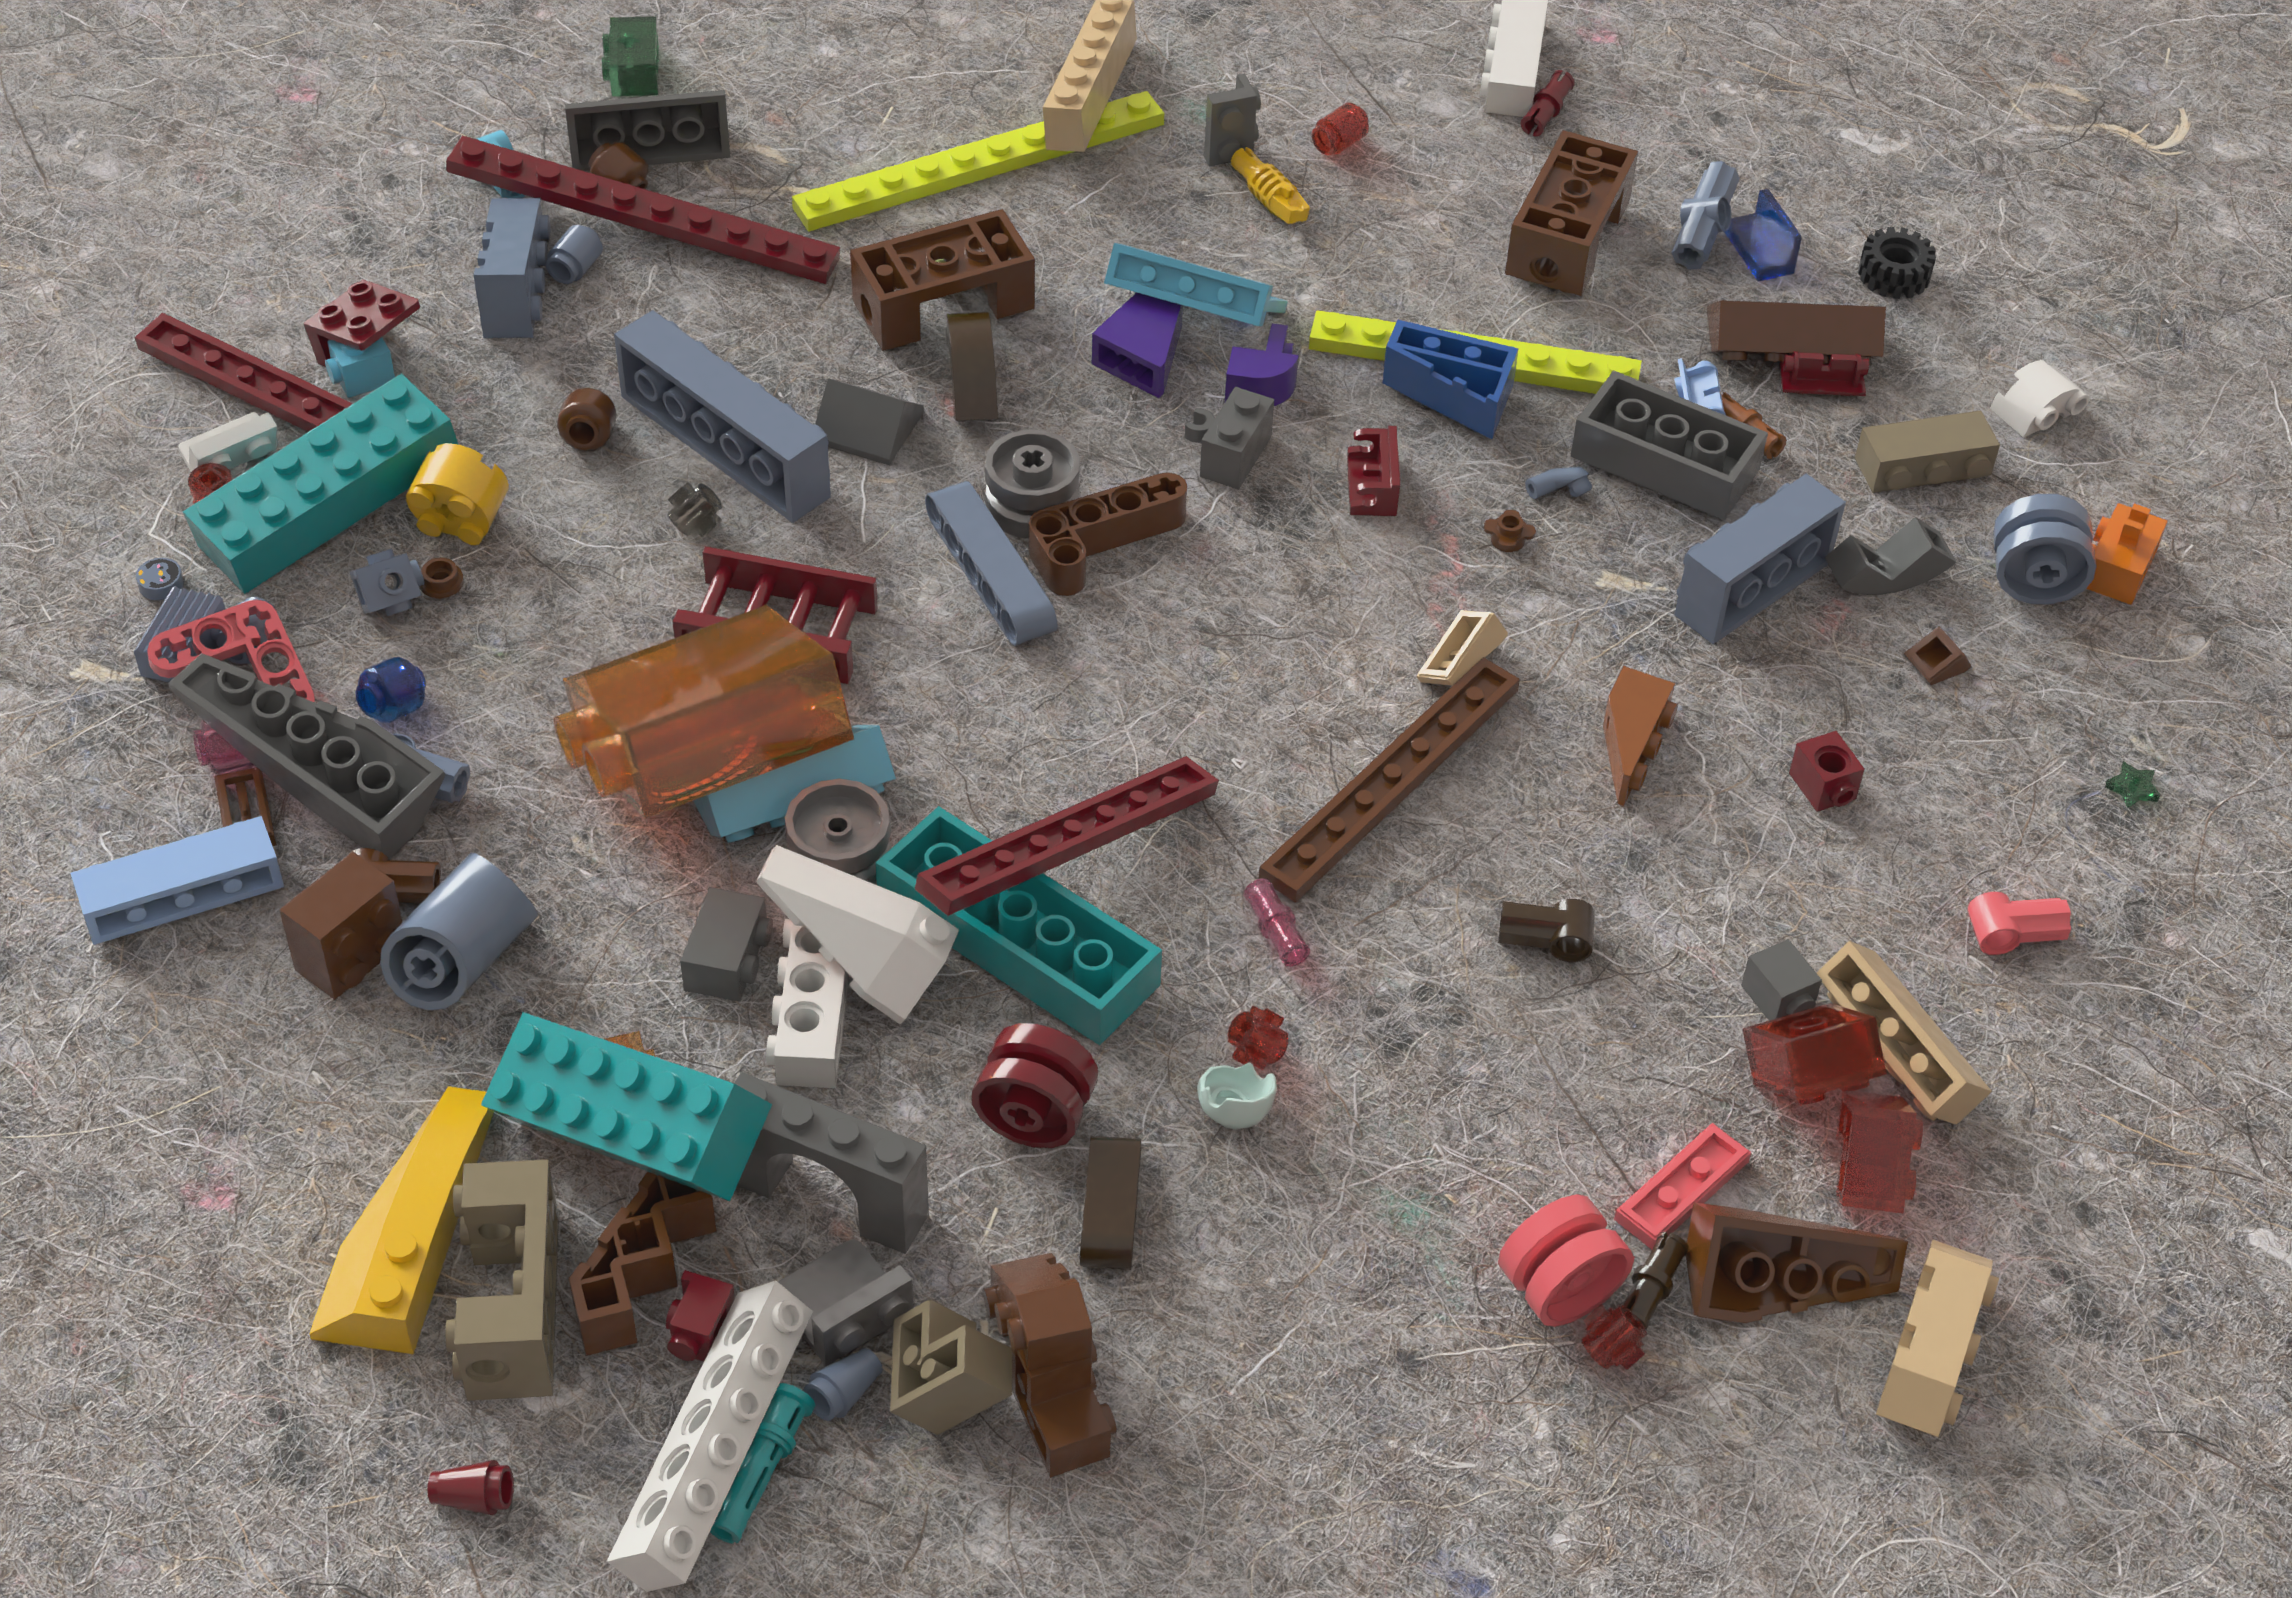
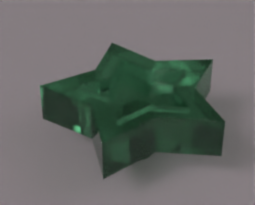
(2133, 785)

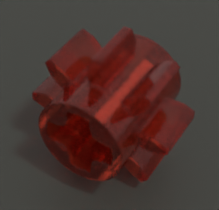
(1258, 1037)
(1614, 1337)

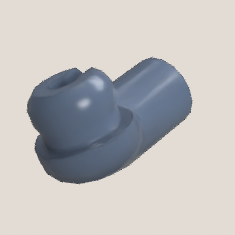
(1557, 478)

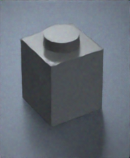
(1781, 981)

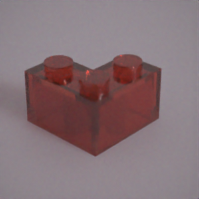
(1876, 1151)

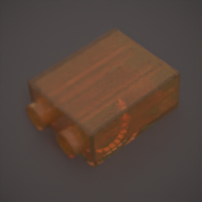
(703, 711)

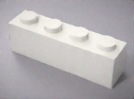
(1513, 56)

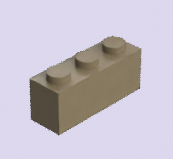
(1927, 451)

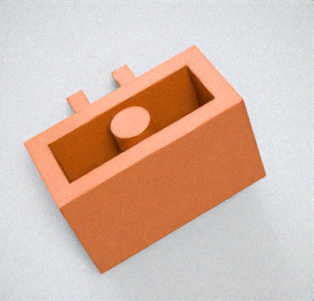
(2125, 551)

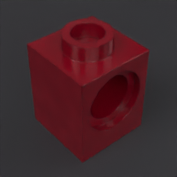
(1826, 771)

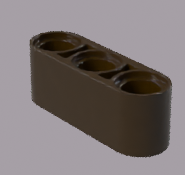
(1110, 1202)

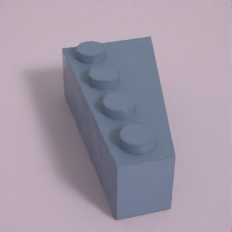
(511, 267)

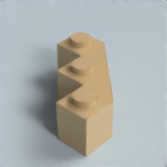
(1937, 1339)

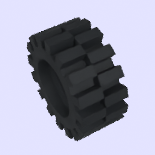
(1881, 272)

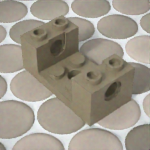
(507, 1341)

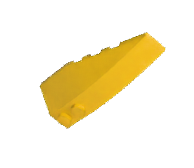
(403, 1236)

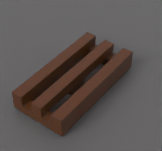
(239, 779)

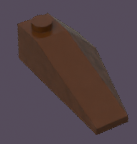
(1770, 1264)

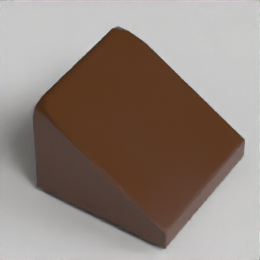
(1937, 657)

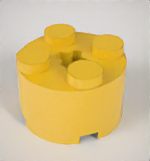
(456, 493)

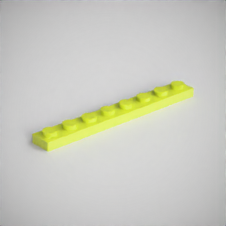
(1535, 362)

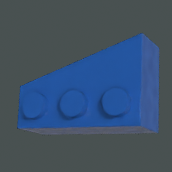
(1451, 373)

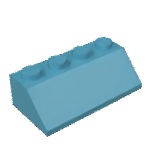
(768, 796)

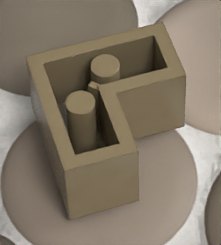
(945, 1368)

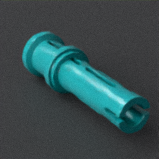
(770, 1444)

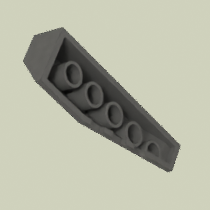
(328, 761)

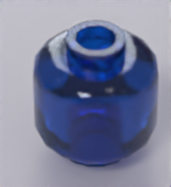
(390, 689)

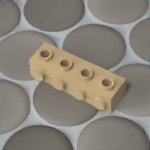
(1910, 1040)

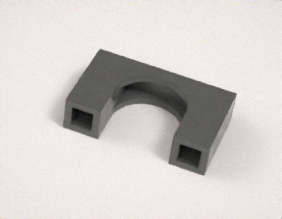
(875, 1163)

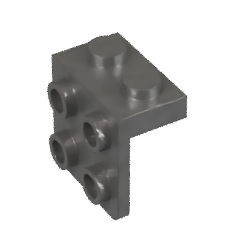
(848, 1299)

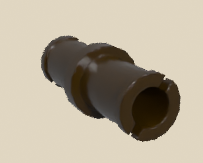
(1654, 1278)

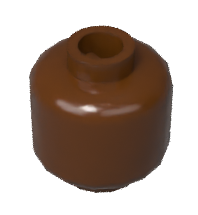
(619, 164)
(586, 419)

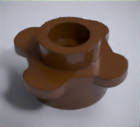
(1509, 531)

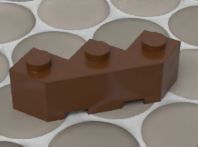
(635, 1259)
(1039, 1310)

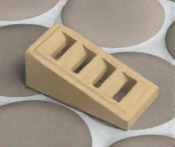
(1462, 647)

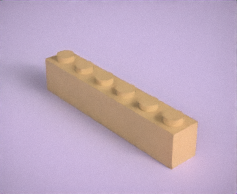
(1089, 75)

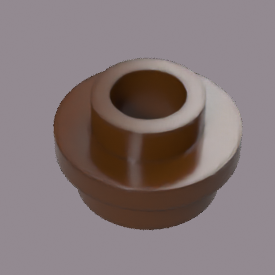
(441, 578)

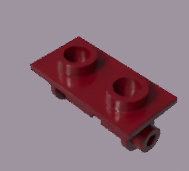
(1808, 375)

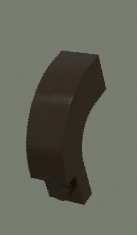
(972, 366)

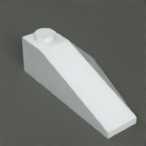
(873, 933)

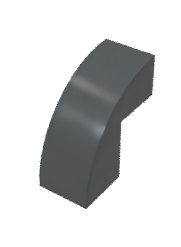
(1902, 562)

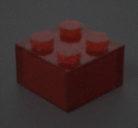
(1815, 1053)

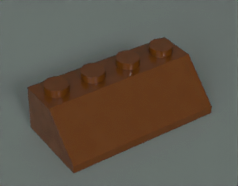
(1781, 328)

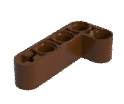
(1099, 522)

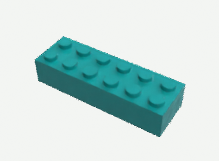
(319, 483)
(1034, 934)
(627, 1105)

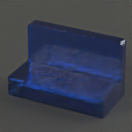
(1766, 239)

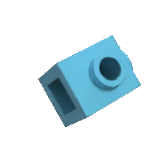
(357, 369)

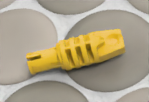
(1270, 187)

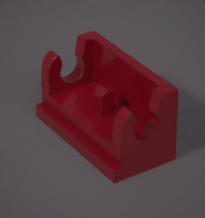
(1374, 473)

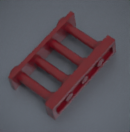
(786, 580)

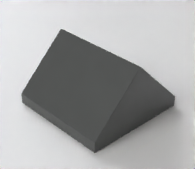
(866, 421)

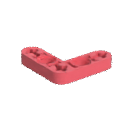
(239, 640)

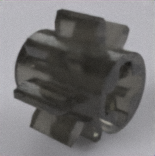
(695, 509)

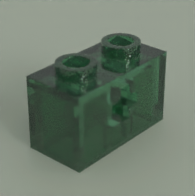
(631, 56)

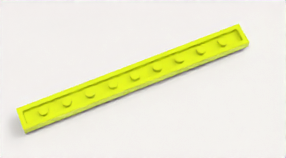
(962, 165)

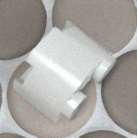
(2039, 399)

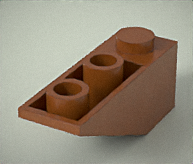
(1632, 726)

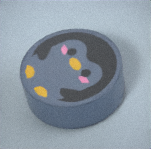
(158, 577)

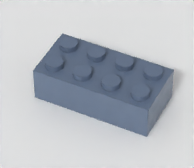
(1758, 558)

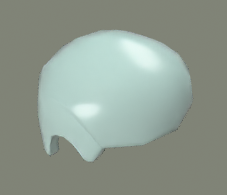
(1236, 1095)

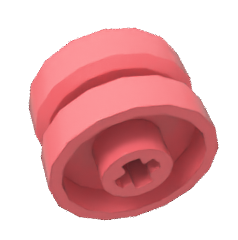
(1565, 1260)

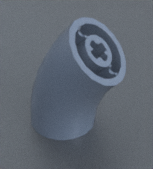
(455, 935)

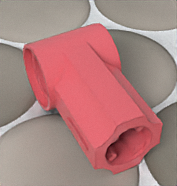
(2005, 923)

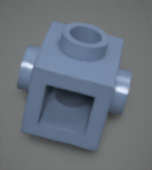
(371, 585)

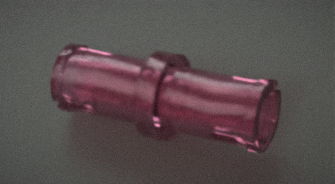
(1276, 922)

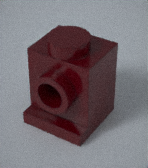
(698, 1315)

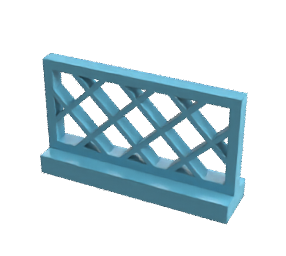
(1191, 285)

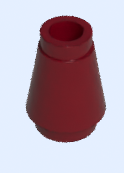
(473, 1487)

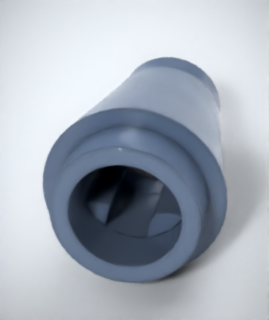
(842, 1383)

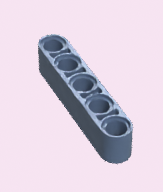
(991, 563)

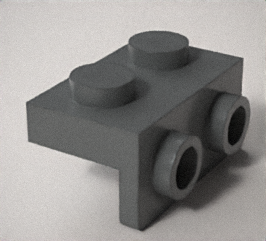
(1231, 121)

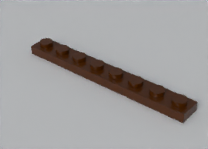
(1388, 779)

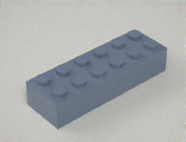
(723, 415)

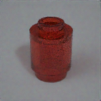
(1340, 129)

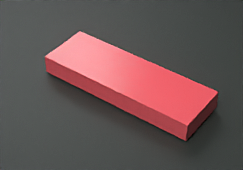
(1688, 1178)

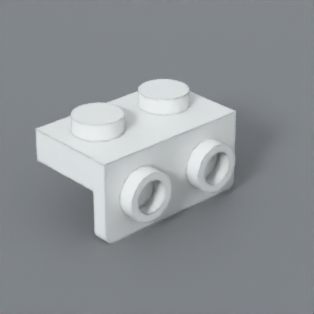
(232, 442)

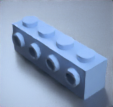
(177, 876)

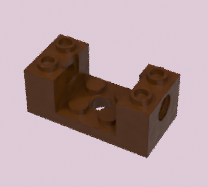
(1566, 211)
(902, 273)

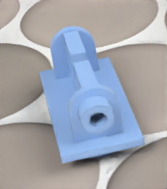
(1700, 385)

